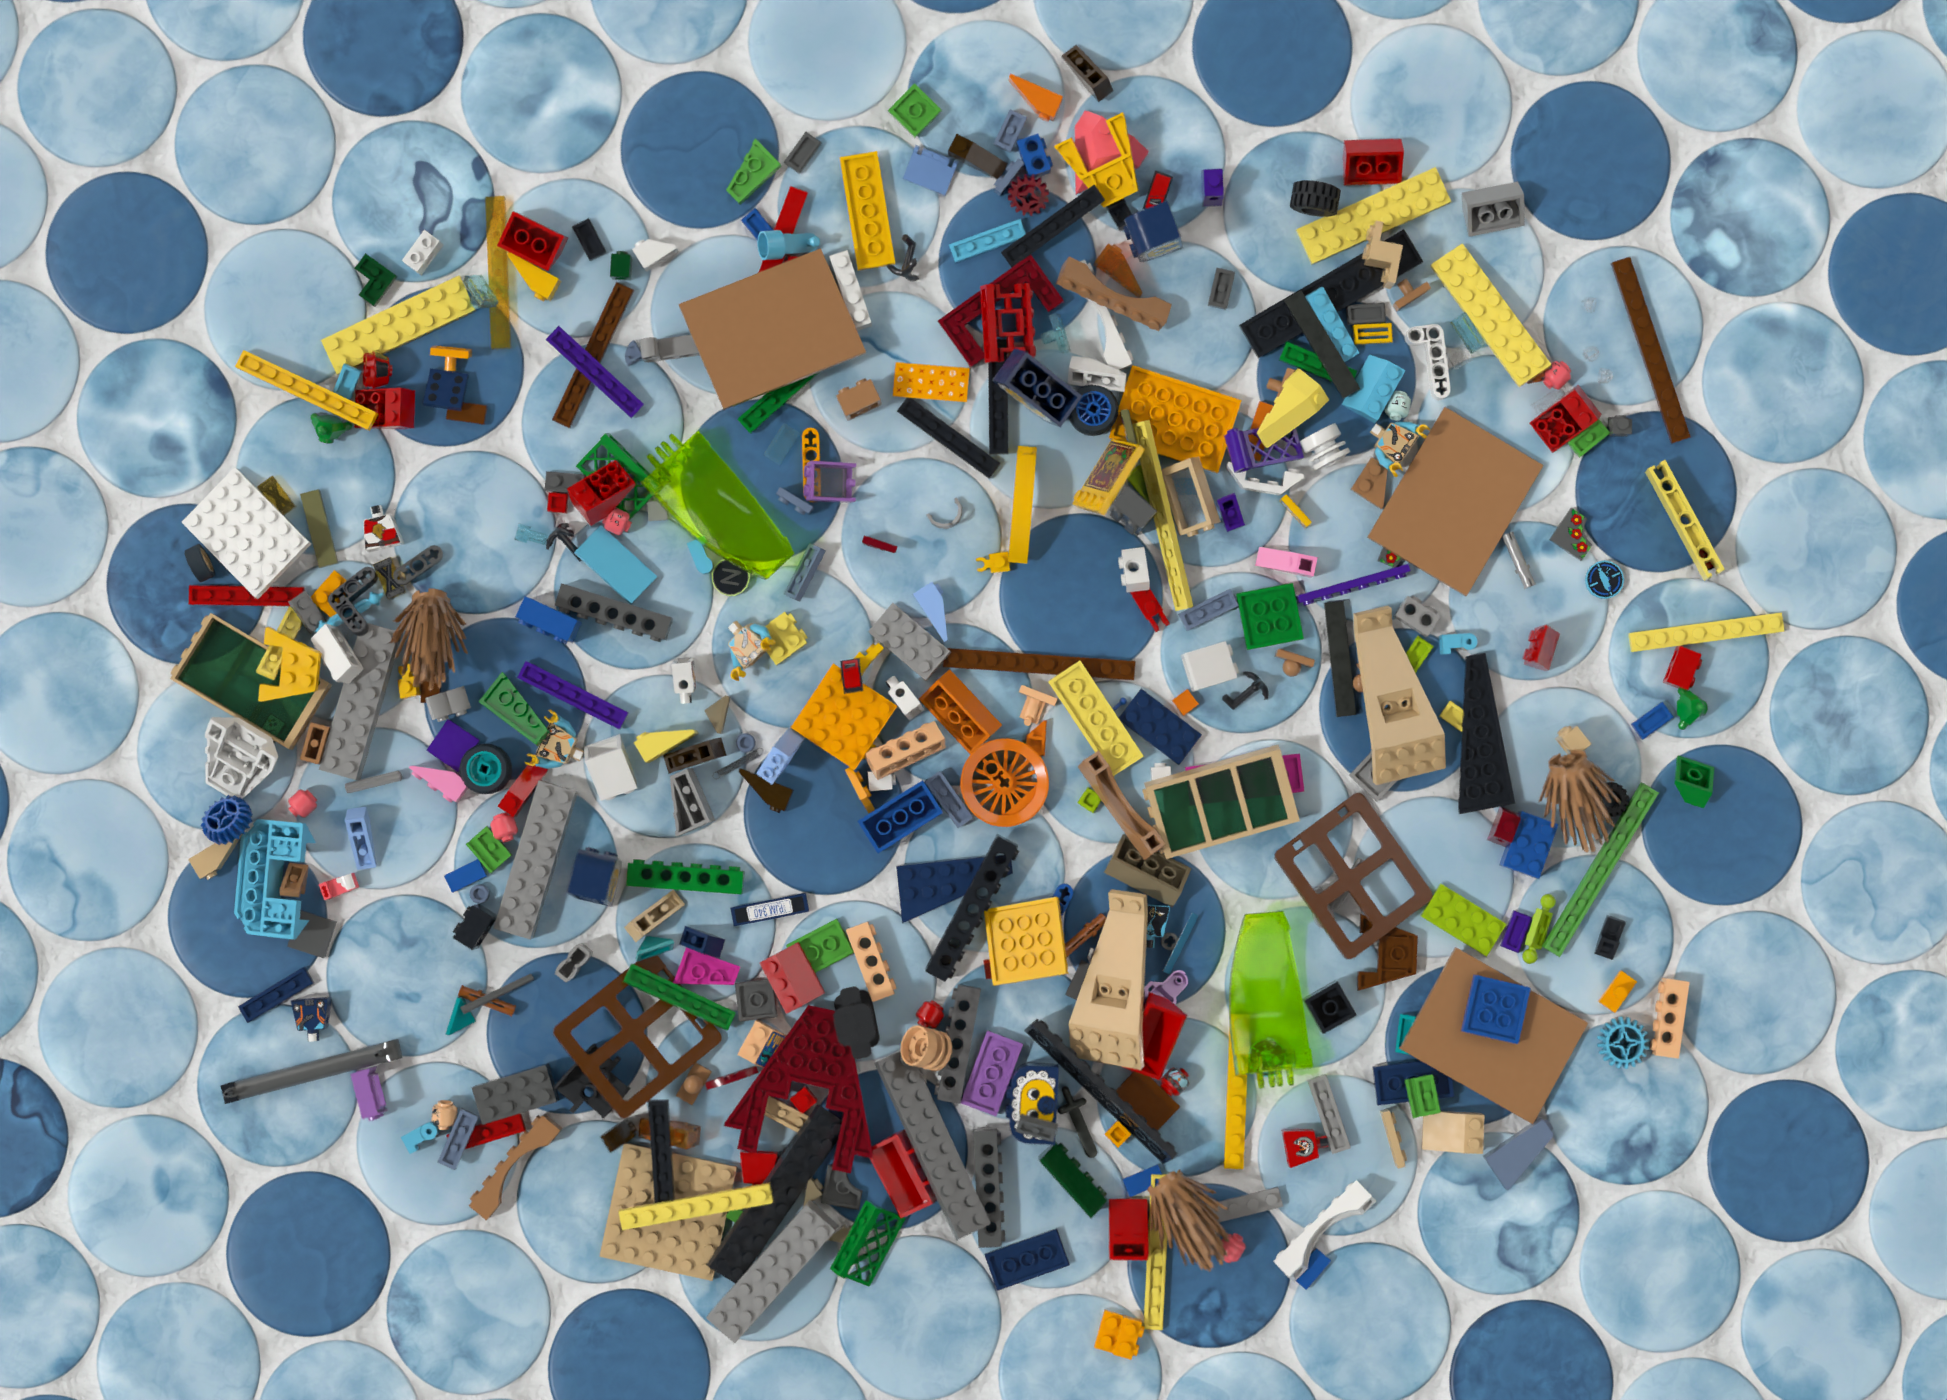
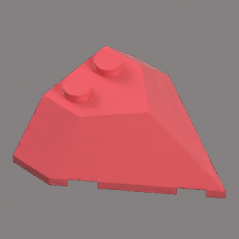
(1099, 147)

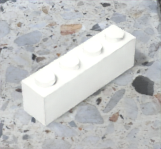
(850, 289)

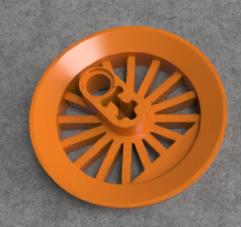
(1026, 806)

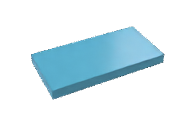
(615, 564)

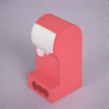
(338, 886)

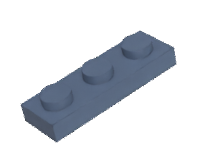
(804, 572)
(1208, 609)
(948, 799)
(458, 1139)

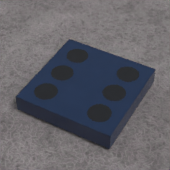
(445, 389)

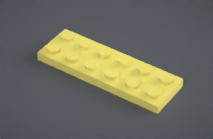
(1095, 717)

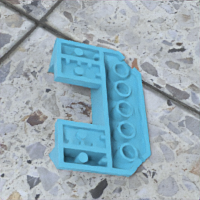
(261, 876)

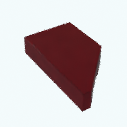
(874, 543)

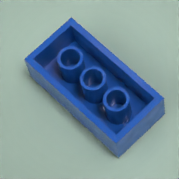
(900, 816)

